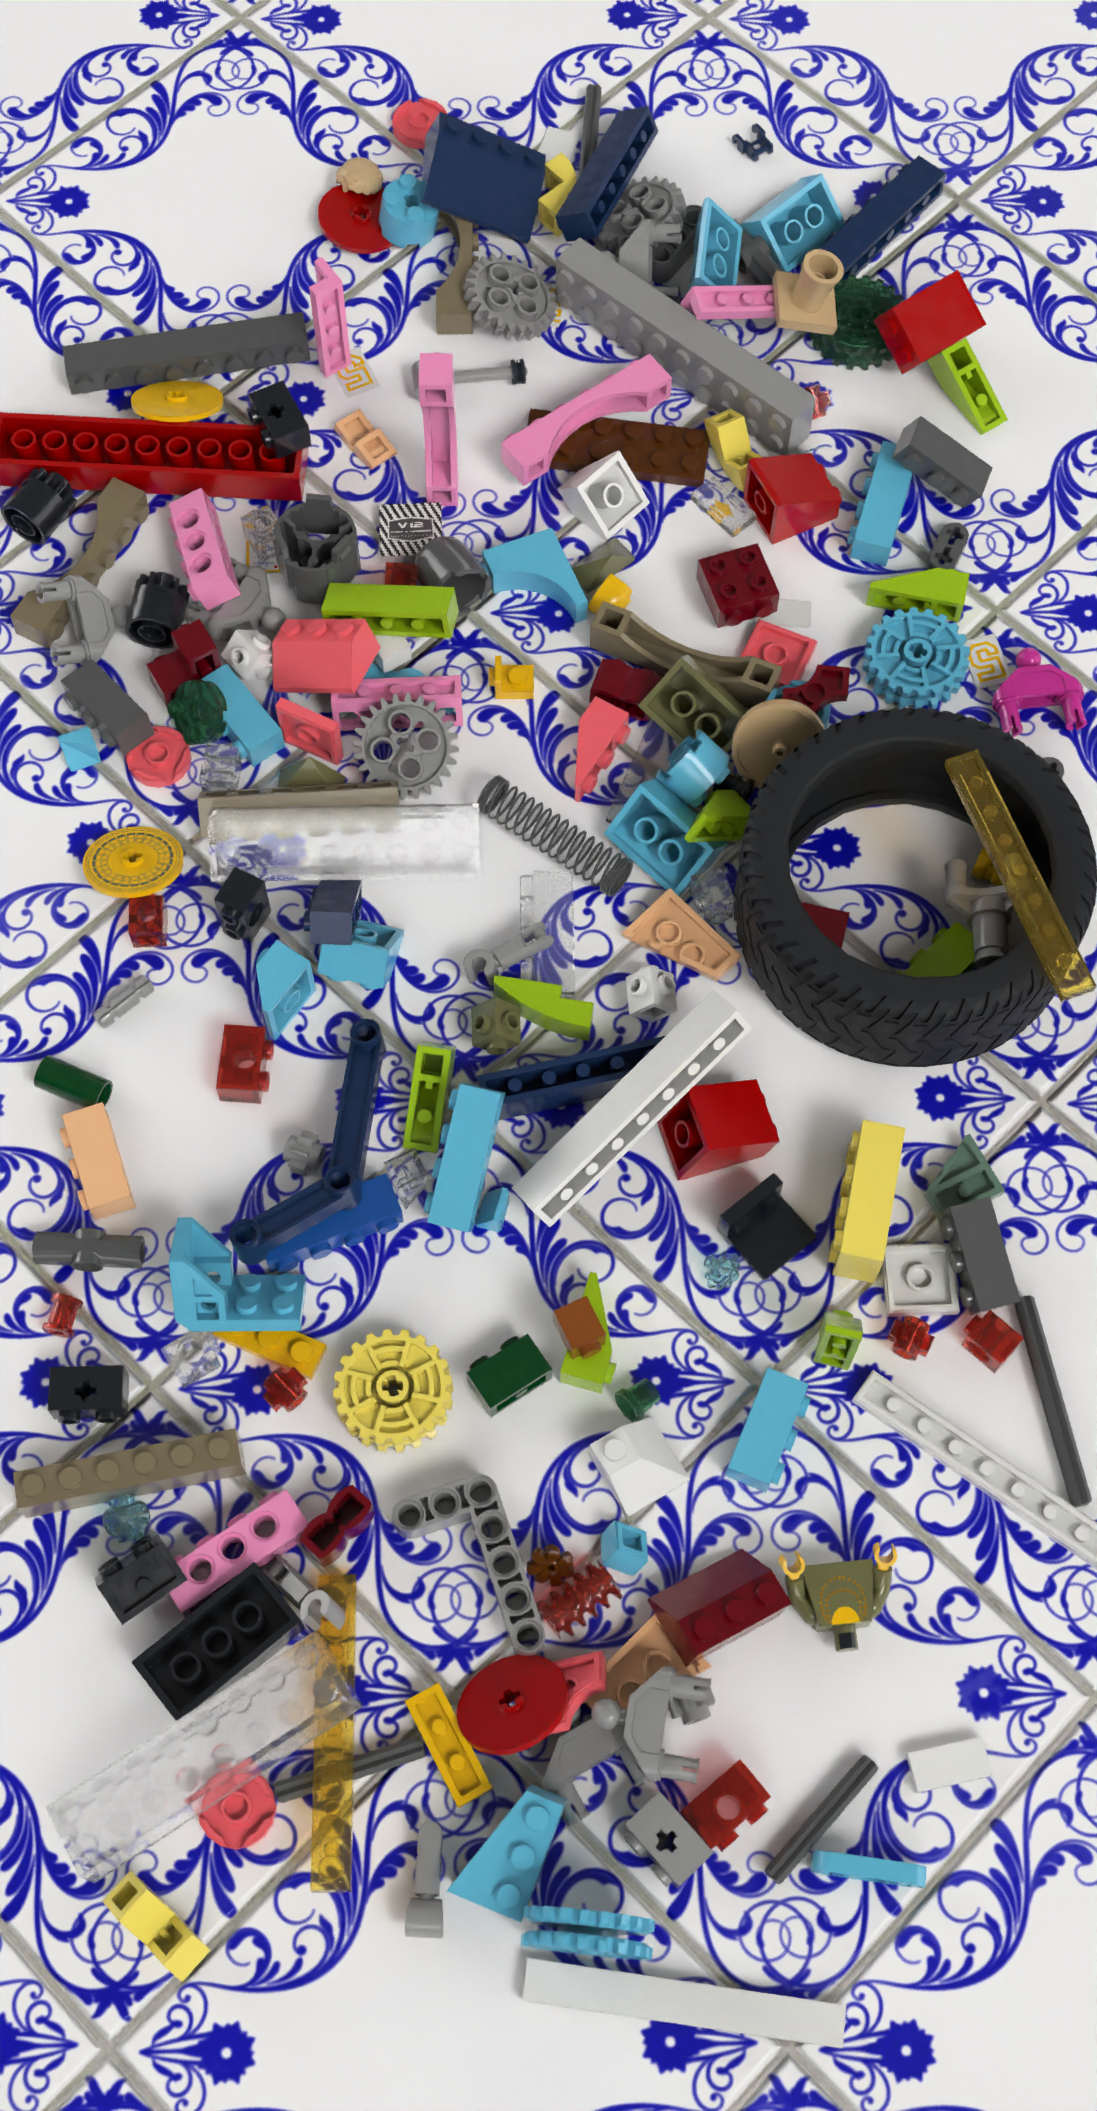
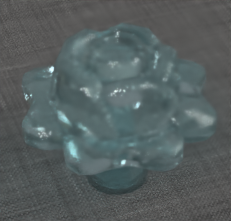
(721, 1270)

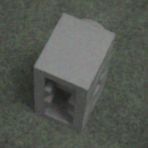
(688, 1847)

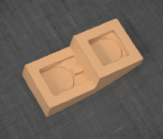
(363, 440)

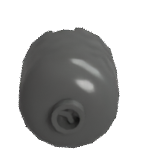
(451, 564)

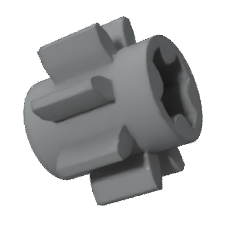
(304, 1152)
(690, 1710)

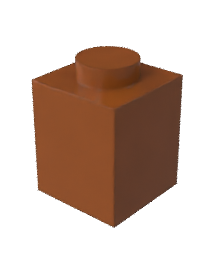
(579, 1328)

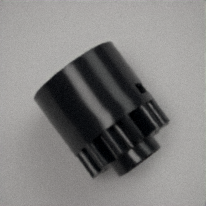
(39, 506)
(156, 609)

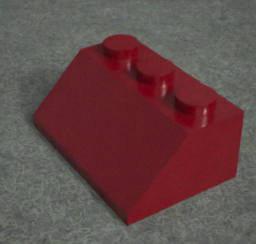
(718, 1605)

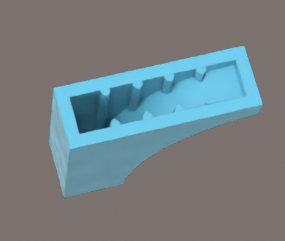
(537, 566)

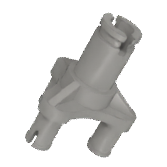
(986, 912)

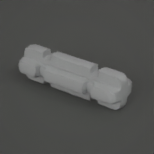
(123, 1001)

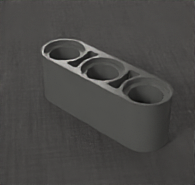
(670, 257)

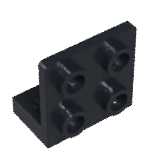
(765, 1228)
(139, 1577)

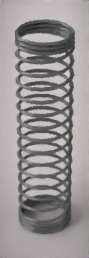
(612, 881)

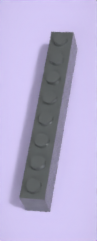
(186, 353)

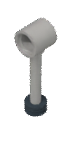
(516, 372)

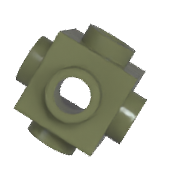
(496, 1026)

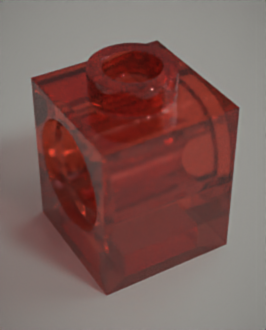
(149, 933)
(990, 1340)

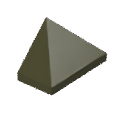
(599, 564)
(309, 772)

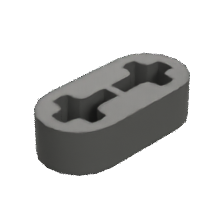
(942, 547)

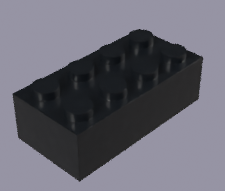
(219, 1642)

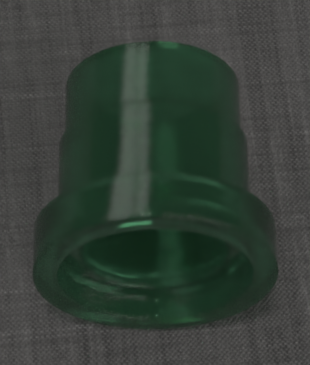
(637, 1399)

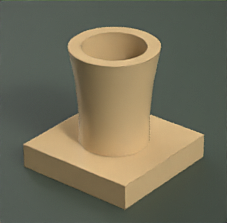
(808, 298)

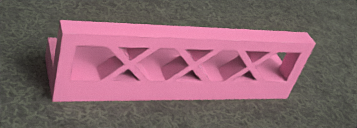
(730, 302)
(329, 320)
(442, 689)

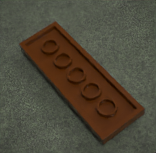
(650, 449)

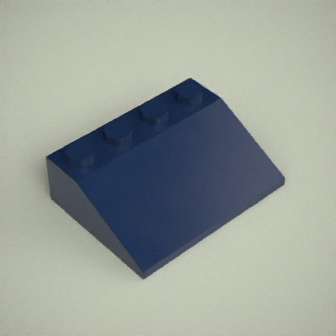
(482, 177)

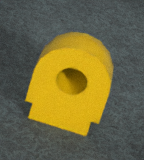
(612, 592)

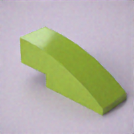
(545, 1007)

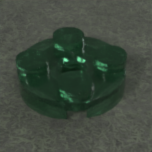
(184, 711)

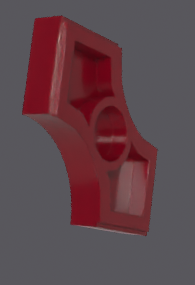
(825, 687)

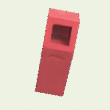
(599, 734)

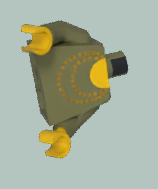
(840, 1593)

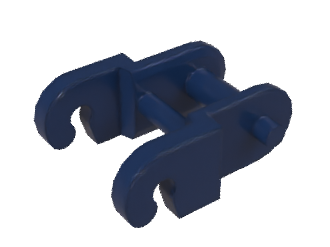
(744, 146)

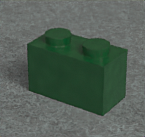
(508, 1374)

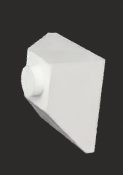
(604, 495)
(637, 1465)

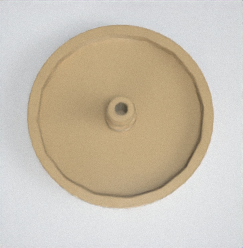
(769, 734)

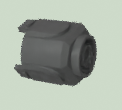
(310, 563)

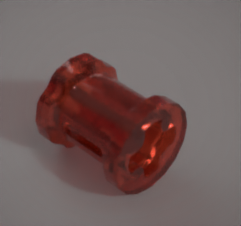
(62, 1315)

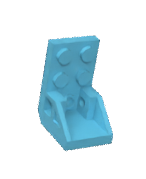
(227, 1299)

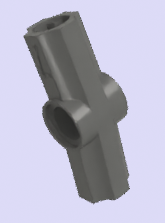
(756, 259)

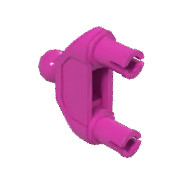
(1036, 687)

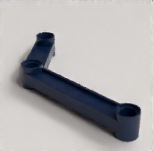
(345, 1163)

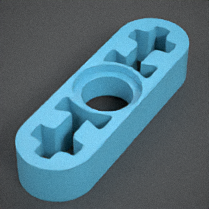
(868, 1869)

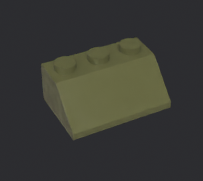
(693, 701)

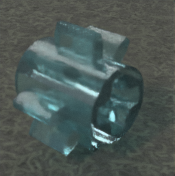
(126, 1518)

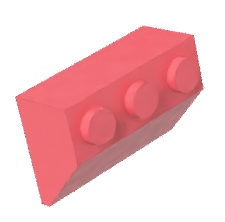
(322, 655)

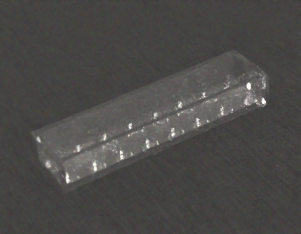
(345, 842)
(203, 1757)

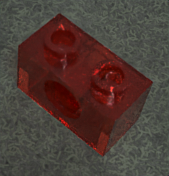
(239, 1045)
(734, 1784)

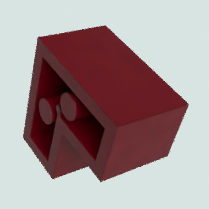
(192, 660)

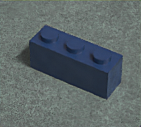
(334, 912)

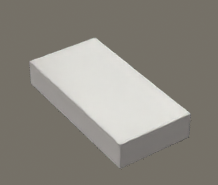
(949, 1764)

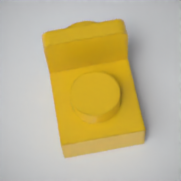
(512, 680)

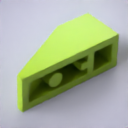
(967, 386)
(931, 589)
(720, 819)
(429, 1096)
(838, 1339)
(598, 1369)

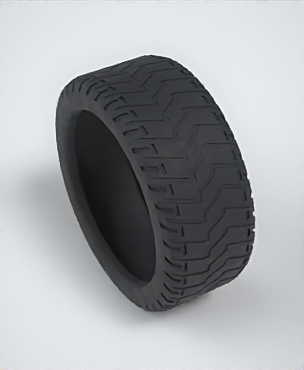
(894, 761)

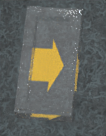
(723, 507)

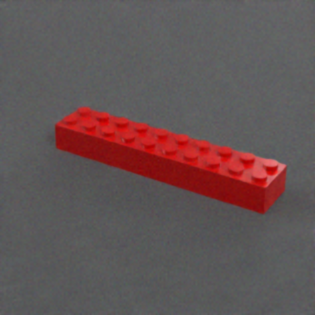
(149, 456)

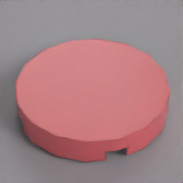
(413, 121)
(160, 759)
(242, 1816)

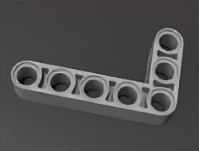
(491, 1548)

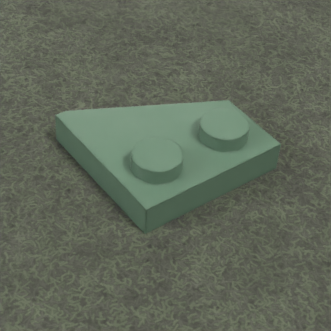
(963, 1179)

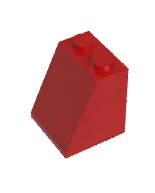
(929, 322)
(790, 494)
(717, 1128)

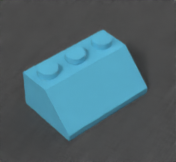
(797, 221)
(715, 248)
(653, 834)

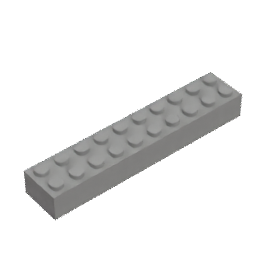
(687, 348)

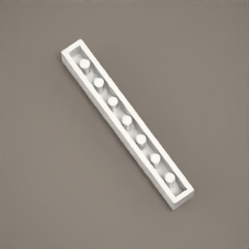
(631, 1108)

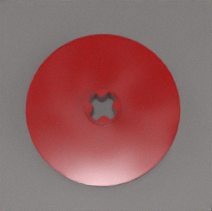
(343, 226)
(503, 1729)

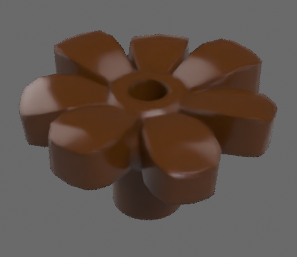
(550, 1565)

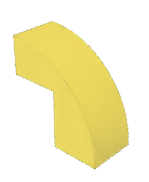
(559, 179)
(731, 444)
(156, 1925)

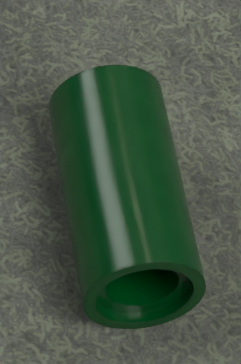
(72, 1082)

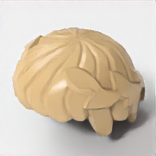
(360, 176)

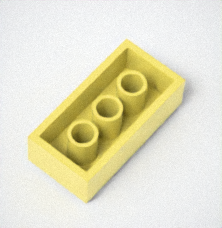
(866, 1201)

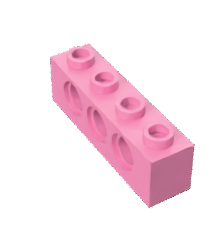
(203, 550)
(241, 1529)

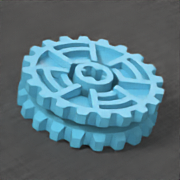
(915, 658)
(587, 1932)

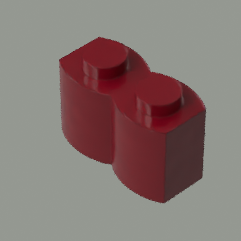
(624, 686)
(345, 1519)

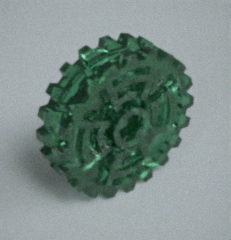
(857, 337)

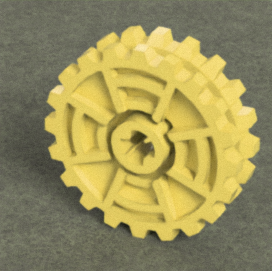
(422, 1390)

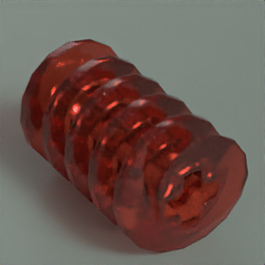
(579, 1599)

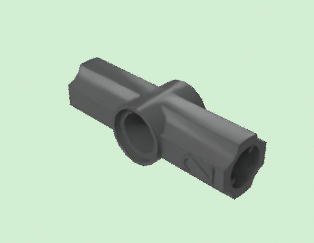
(88, 1250)

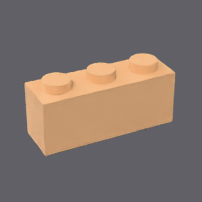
(96, 1162)

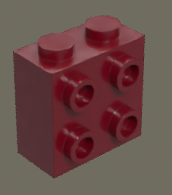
(737, 585)

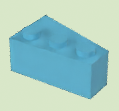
(512, 1858)

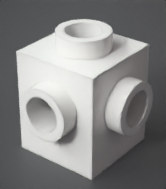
(249, 654)
(651, 993)

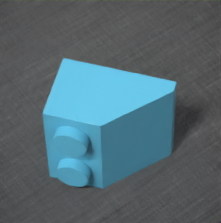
(367, 960)
(284, 985)

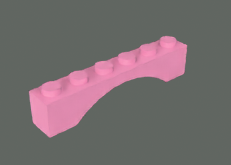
(634, 388)
(440, 429)

